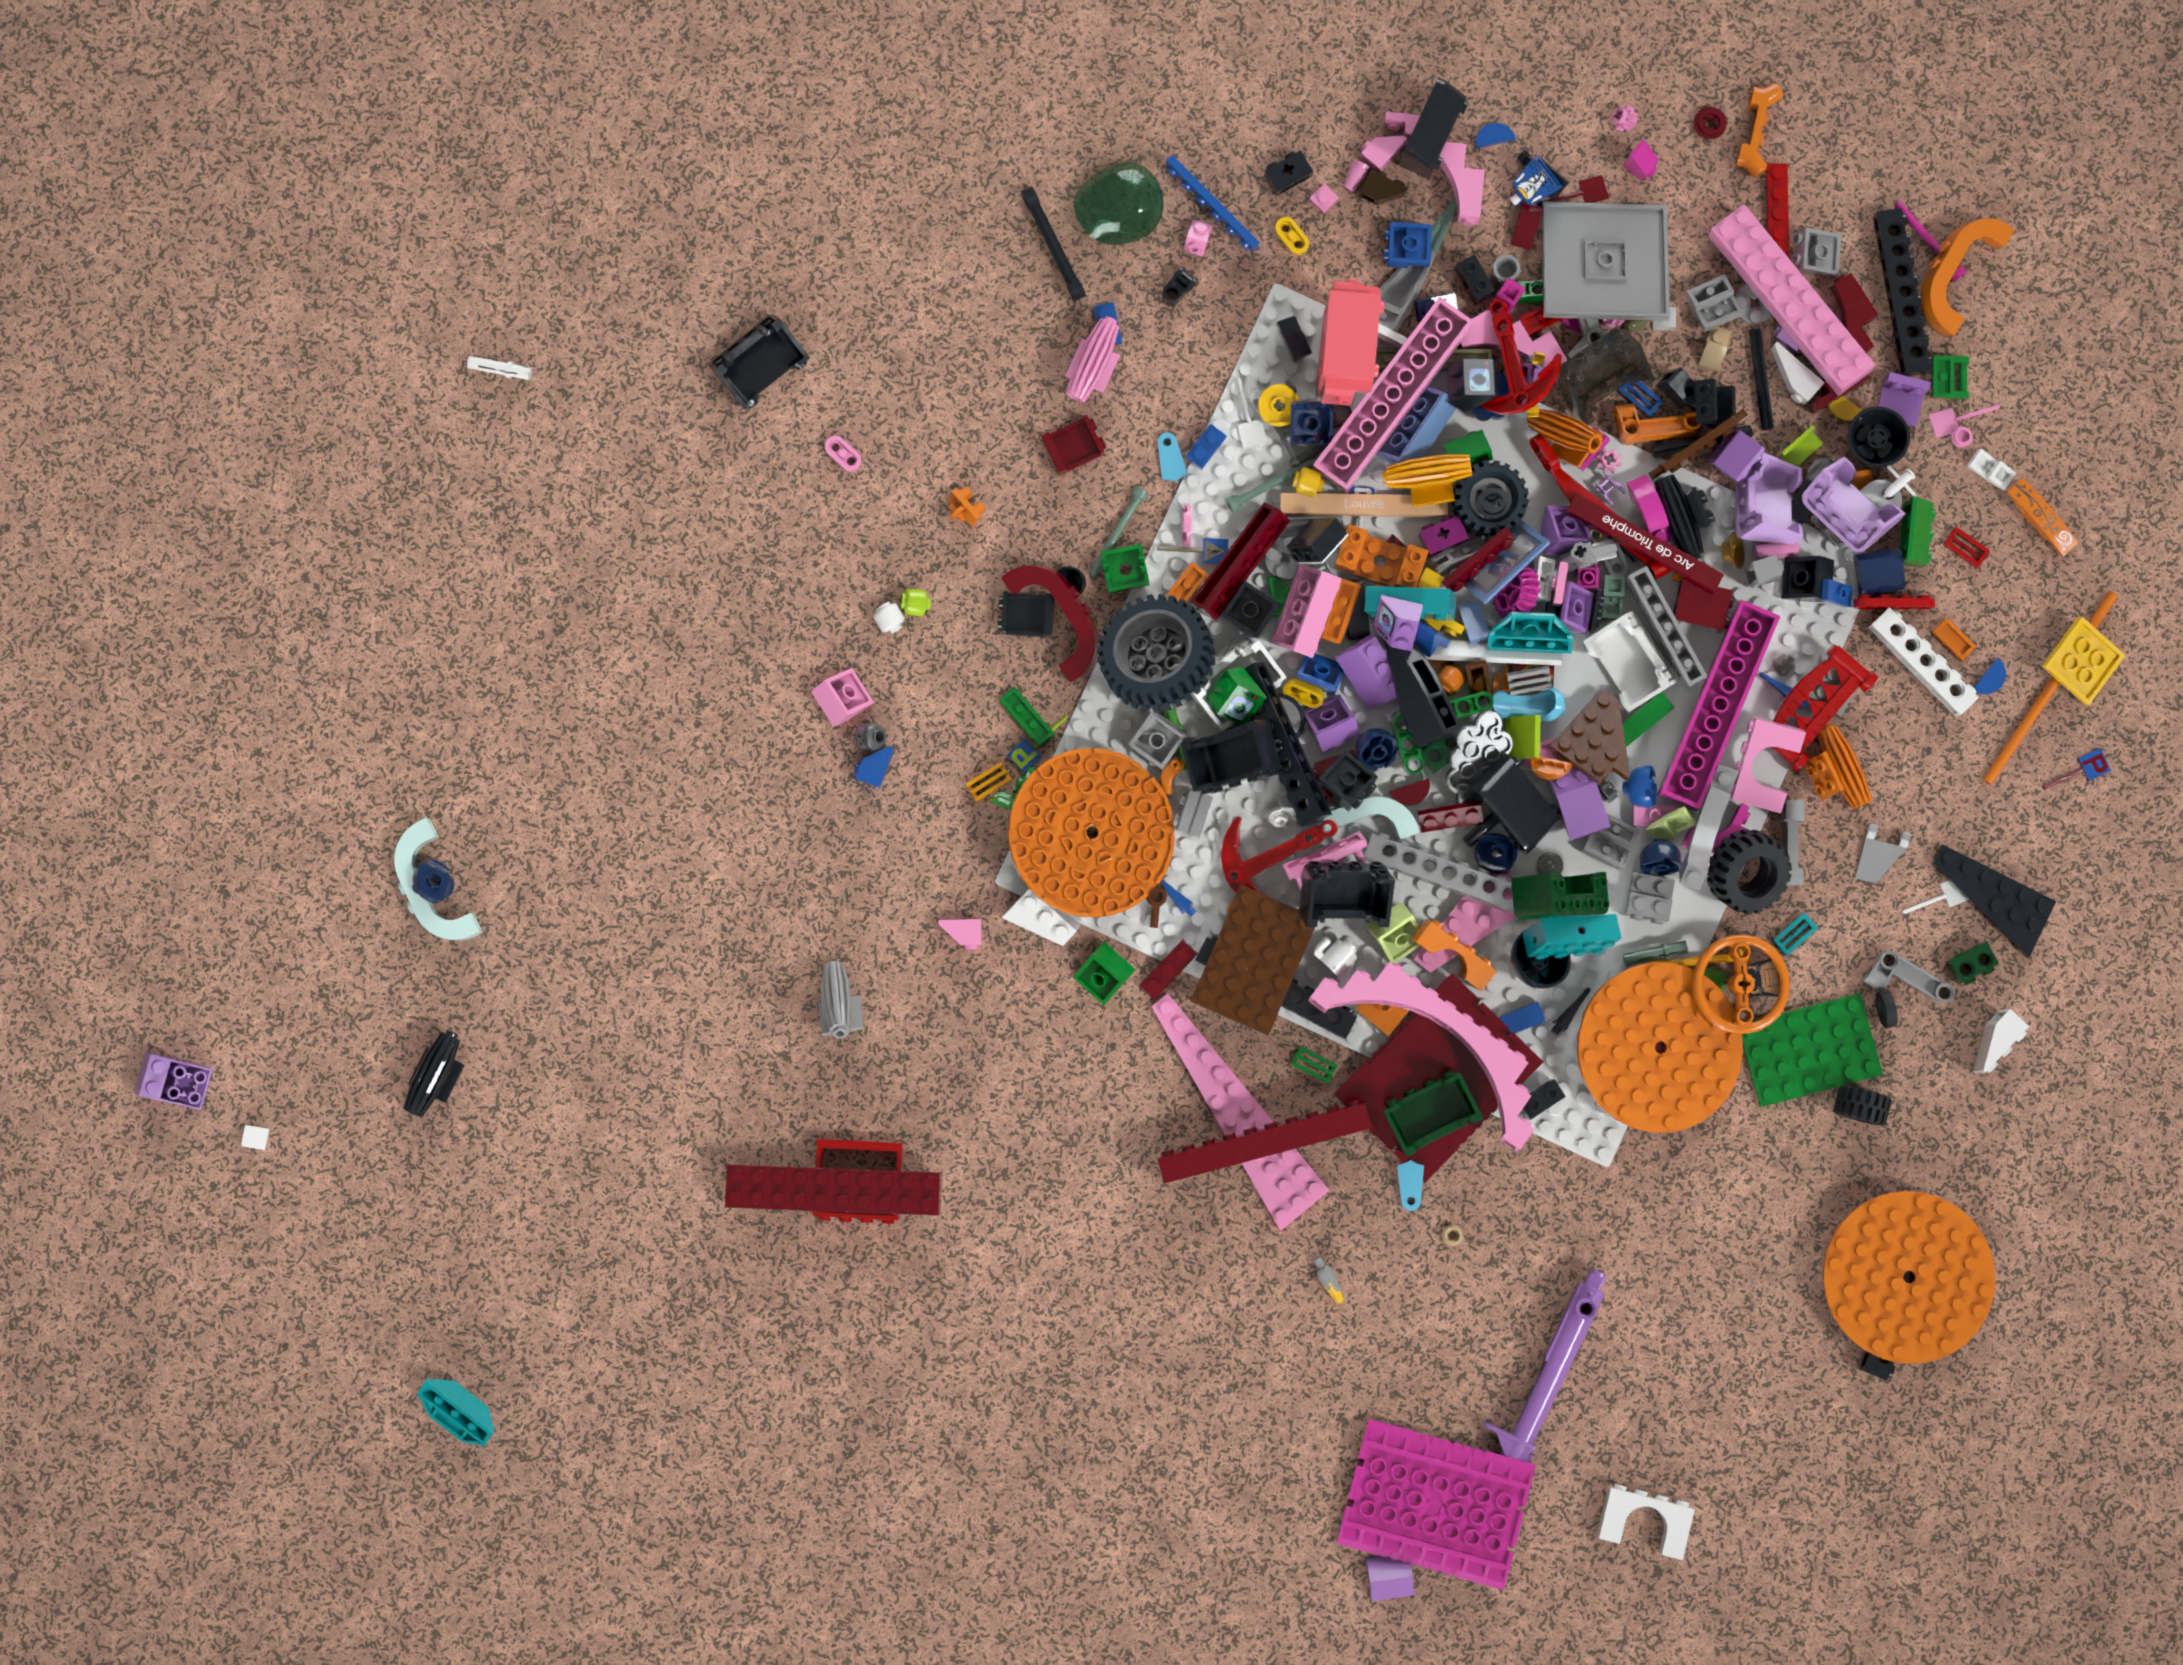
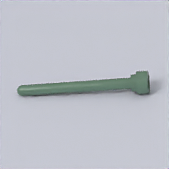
(1137, 497)
(1235, 502)

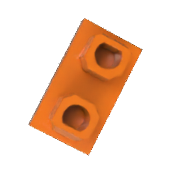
(963, 509)

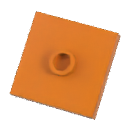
(1383, 1016)

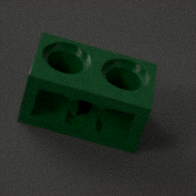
(1443, 751)
(1970, 959)

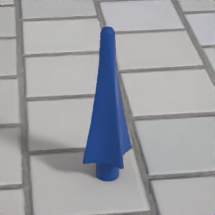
(1781, 688)
(1180, 900)

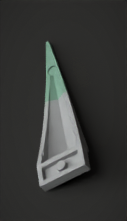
(1406, 283)

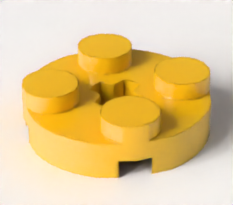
(1268, 398)

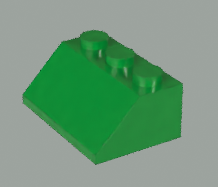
(1917, 532)

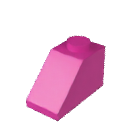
(1642, 161)

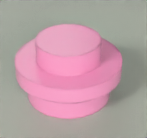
(1961, 437)

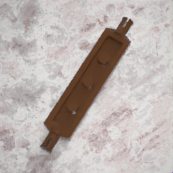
(1706, 441)

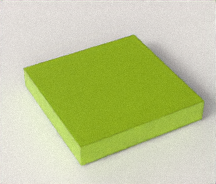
(1525, 736)

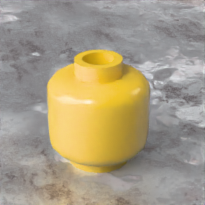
(1307, 482)

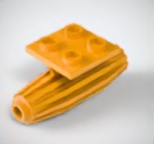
(1429, 477)

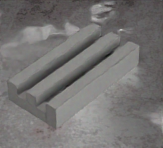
(1532, 687)

